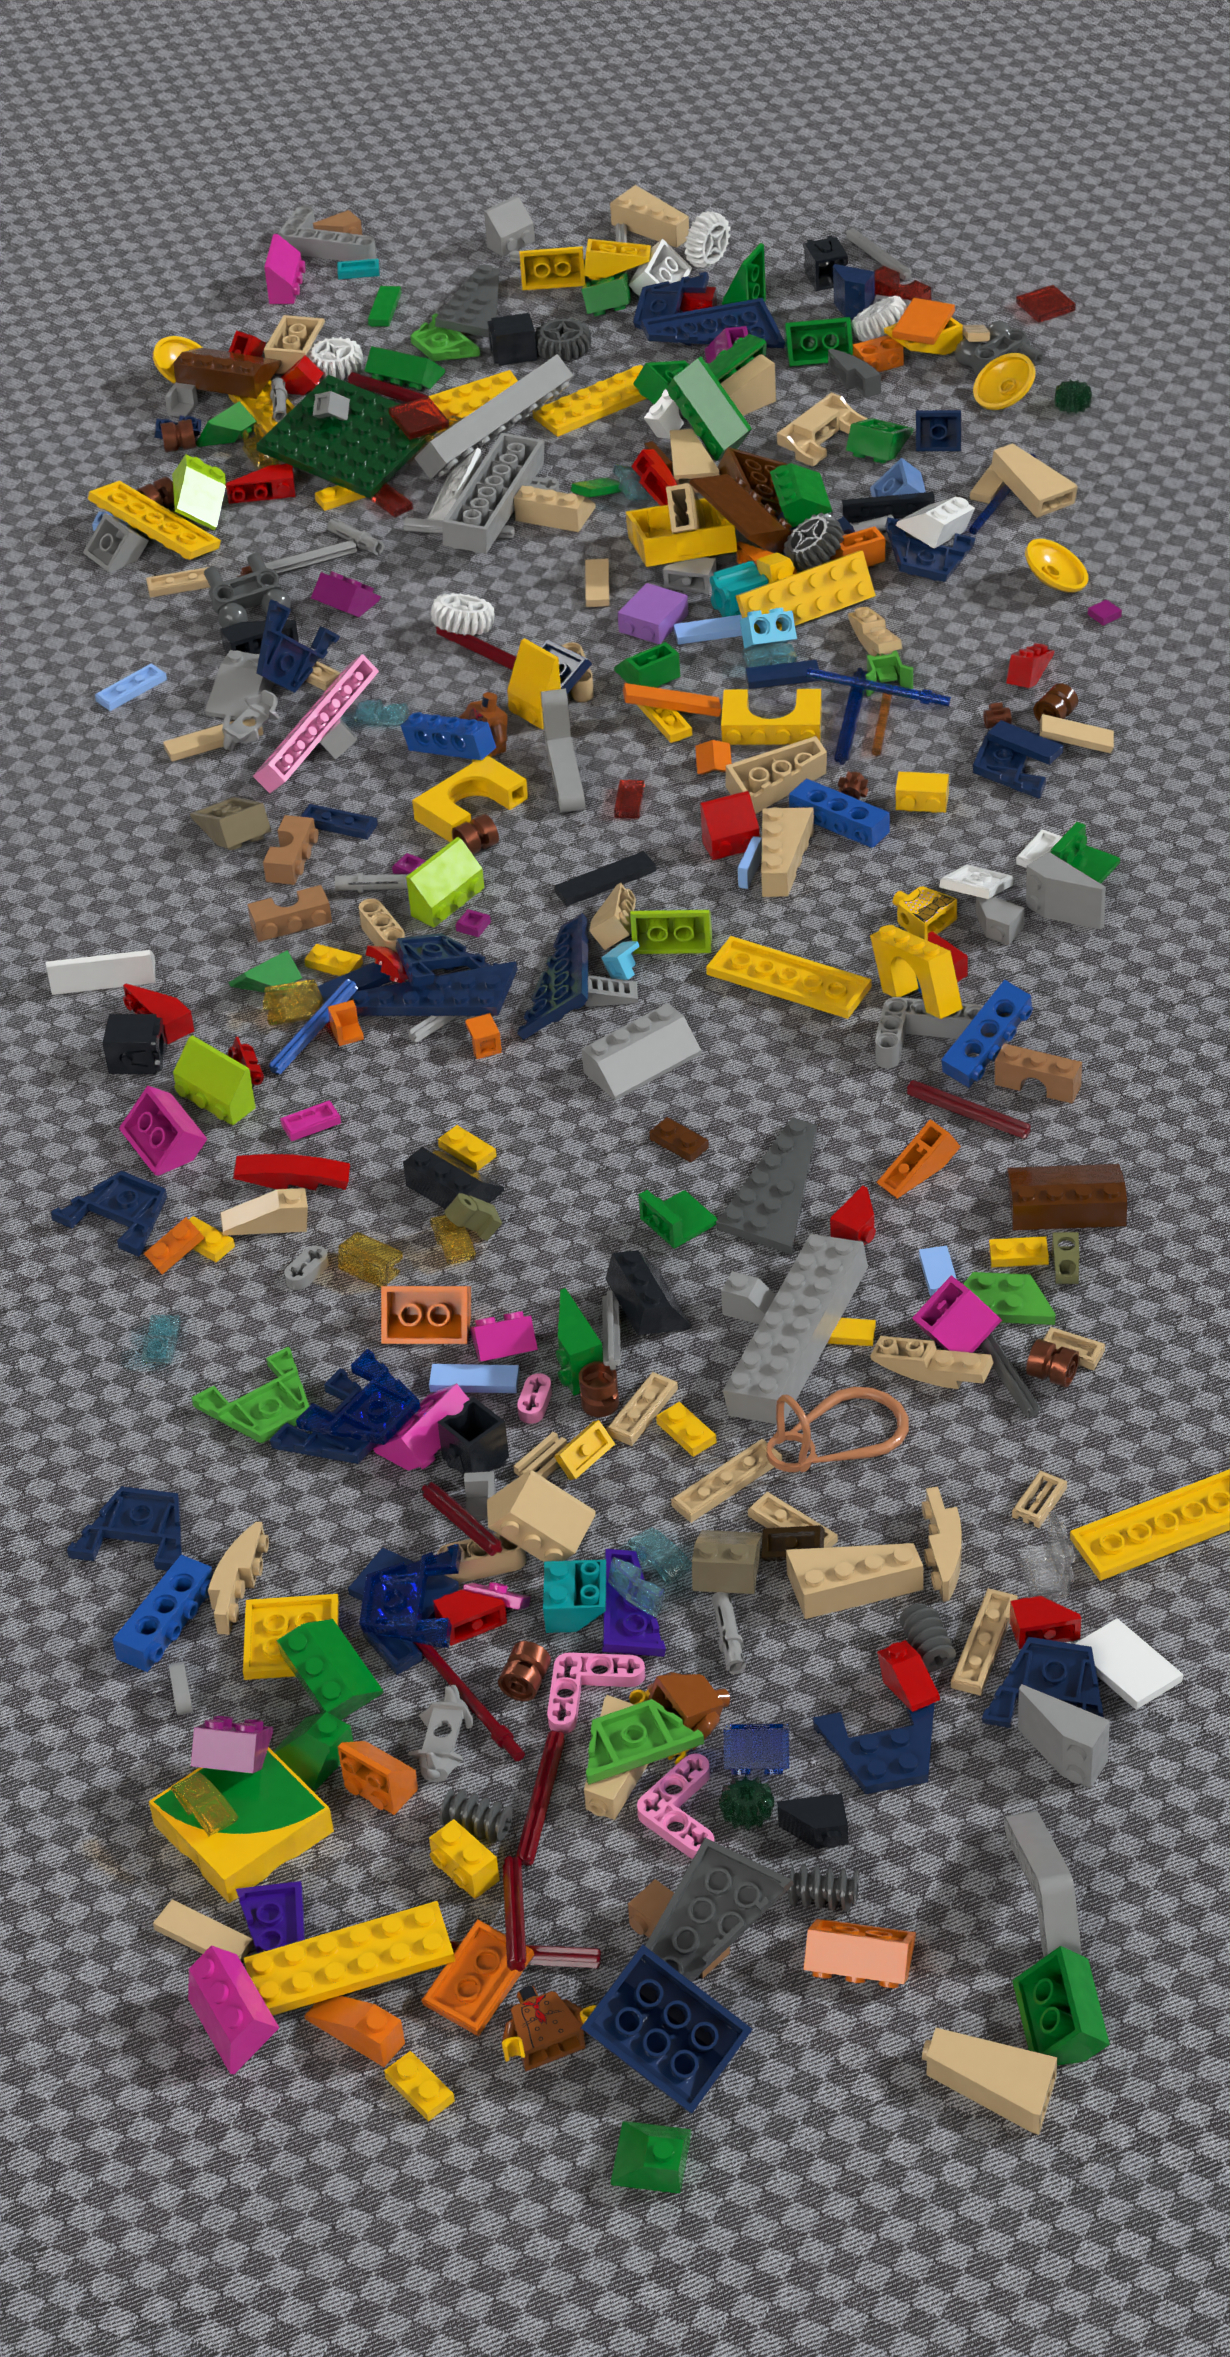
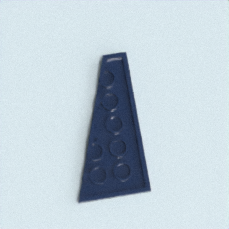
(706, 324)
(566, 980)
(452, 994)

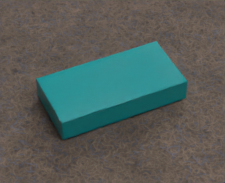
(358, 269)

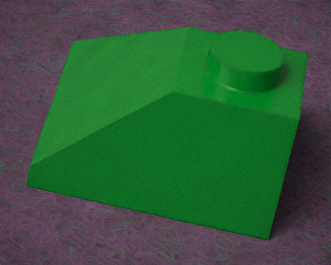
(227, 426)
(272, 972)
(313, 1748)
(651, 2157)

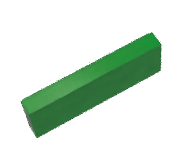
(384, 306)
(596, 487)

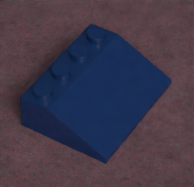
(666, 2029)

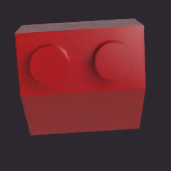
(728, 825)

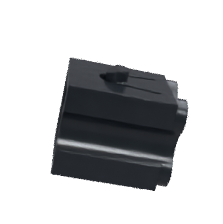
(820, 259)
(512, 339)
(134, 1044)
(473, 1439)

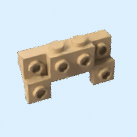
(816, 426)

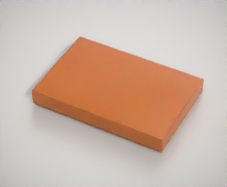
(923, 321)
(477, 1980)

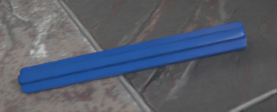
(311, 1028)

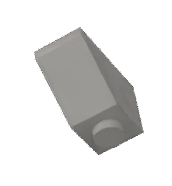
(690, 575)
(999, 919)
(746, 1298)

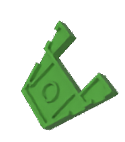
(263, 1409)

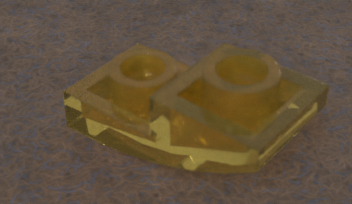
(453, 1239)
(205, 1802)

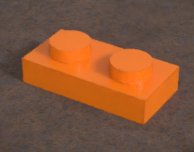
(174, 1245)

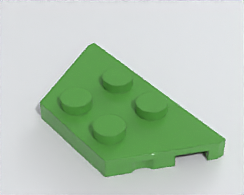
(443, 343)
(1012, 1297)
(636, 1739)

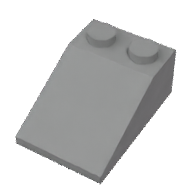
(233, 683)
(1064, 893)
(1065, 1735)

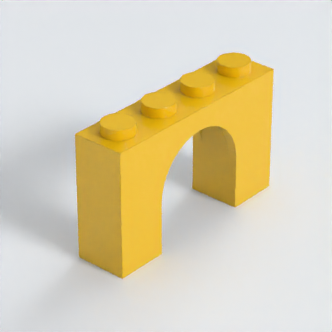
(744, 728)
(484, 778)
(903, 957)

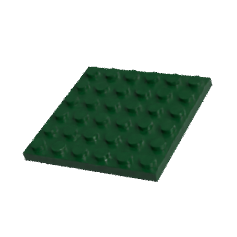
(349, 453)

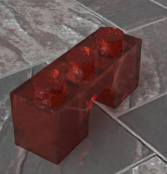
(888, 284)

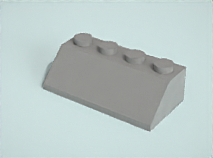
(640, 1052)

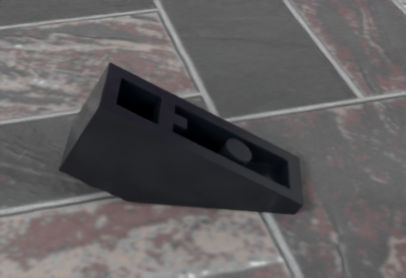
(248, 635)

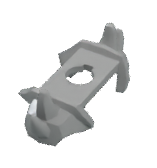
(261, 708)
(437, 1753)

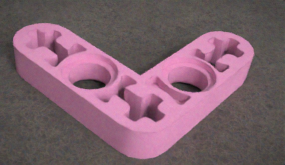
(582, 1674)
(669, 1805)

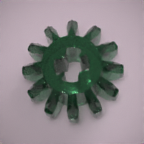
(1073, 396)
(746, 1802)

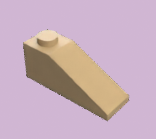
(271, 1213)

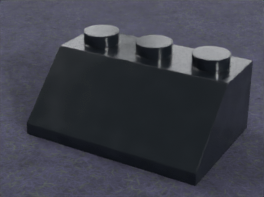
(444, 1177)
(644, 1294)

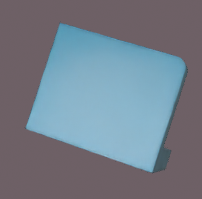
(620, 960)

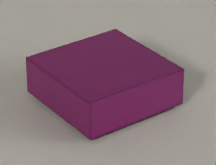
(1104, 612)
(407, 864)
(473, 923)

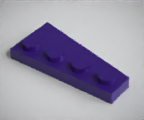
(624, 1625)
(273, 1914)

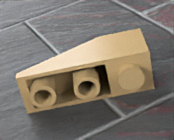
(613, 918)

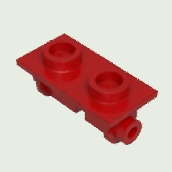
(245, 1055)

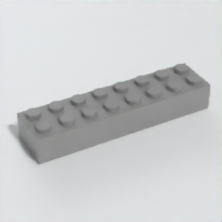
(494, 417)
(489, 495)
(796, 1327)

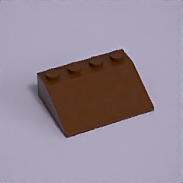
(225, 371)
(754, 471)
(745, 510)
(1067, 1197)

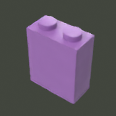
(652, 613)

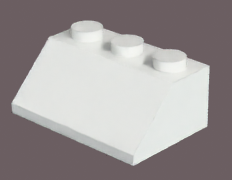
(663, 266)
(938, 521)

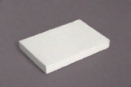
(976, 881)
(1130, 1664)

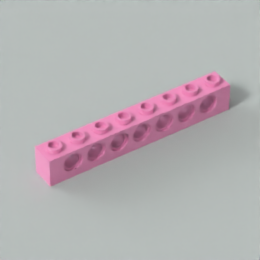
(315, 724)

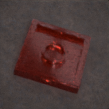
(1046, 303)
(419, 417)

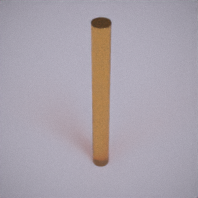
(881, 724)

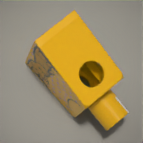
(925, 911)

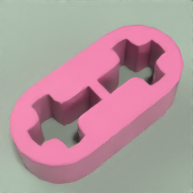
(529, 1397)

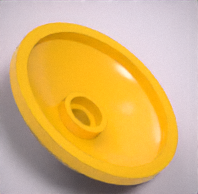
(167, 351)
(1004, 381)
(1056, 566)

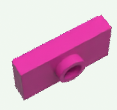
(310, 1120)
(498, 1590)

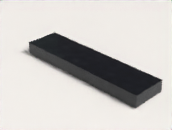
(876, 507)
(605, 878)

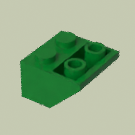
(651, 666)

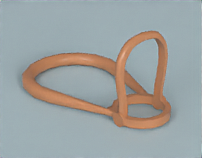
(826, 1404)

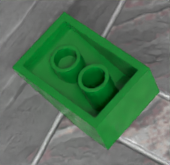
(749, 279)
(607, 293)
(656, 377)
(877, 439)
(576, 1343)

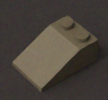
(233, 822)
(726, 1561)

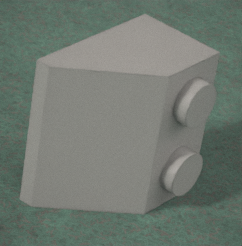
(508, 227)
(115, 544)

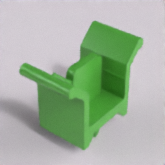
(887, 669)

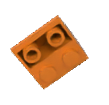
(866, 540)
(376, 1775)

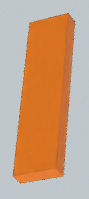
(671, 700)

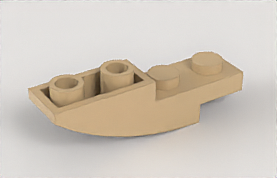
(872, 632)
(925, 1363)
(943, 1543)
(235, 1573)

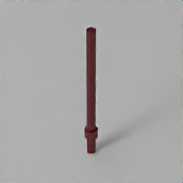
(499, 1733)

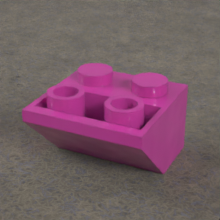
(956, 1318)
(503, 1337)

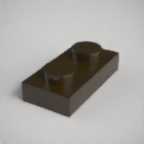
(778, 1540)

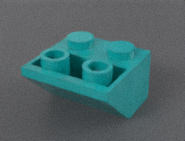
(573, 1594)

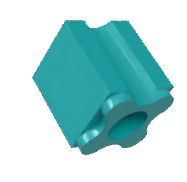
(732, 582)

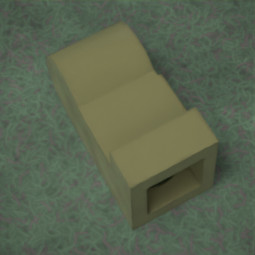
(474, 1215)
(1066, 1258)

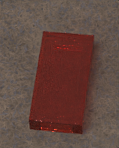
(392, 501)
(629, 799)

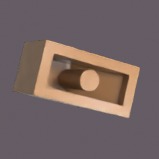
(343, 222)

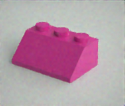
(283, 271)
(162, 1131)
(419, 1438)
(229, 2006)

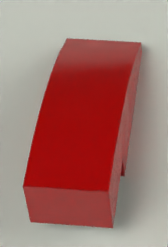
(654, 475)

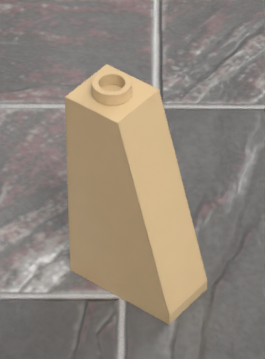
(752, 385)
(690, 457)
(1033, 481)
(684, 508)
(610, 1794)
(994, 2075)

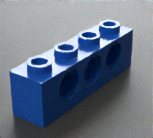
(448, 736)
(842, 813)
(1004, 1000)
(163, 1613)

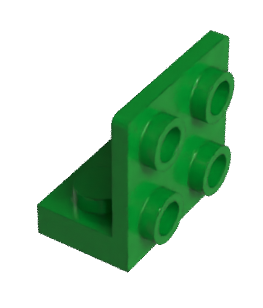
(1088, 860)
(676, 1218)

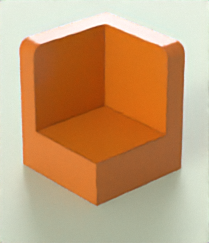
(712, 756)
(345, 1023)
(484, 1036)

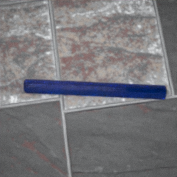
(850, 720)

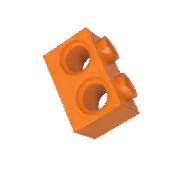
(880, 353)

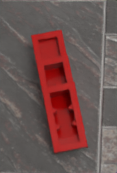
(284, 1169)

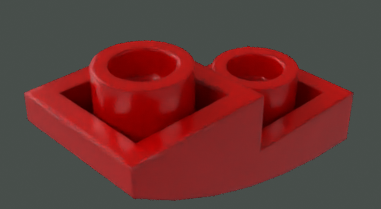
(390, 962)

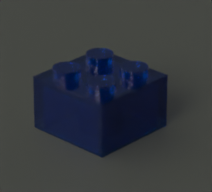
(757, 1748)

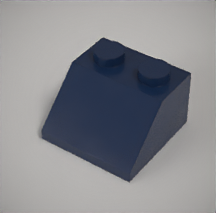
(853, 289)
(938, 430)

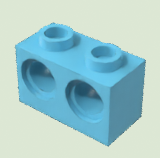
(768, 629)

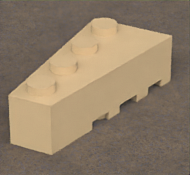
(649, 217)
(777, 772)
(783, 844)
(852, 1576)

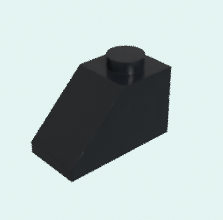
(815, 1820)

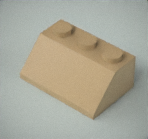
(292, 340)
(552, 508)
(539, 1517)

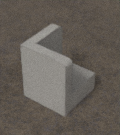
(181, 399)
(331, 404)
(338, 739)
(479, 1488)

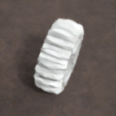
(707, 239)
(873, 320)
(336, 357)
(462, 614)

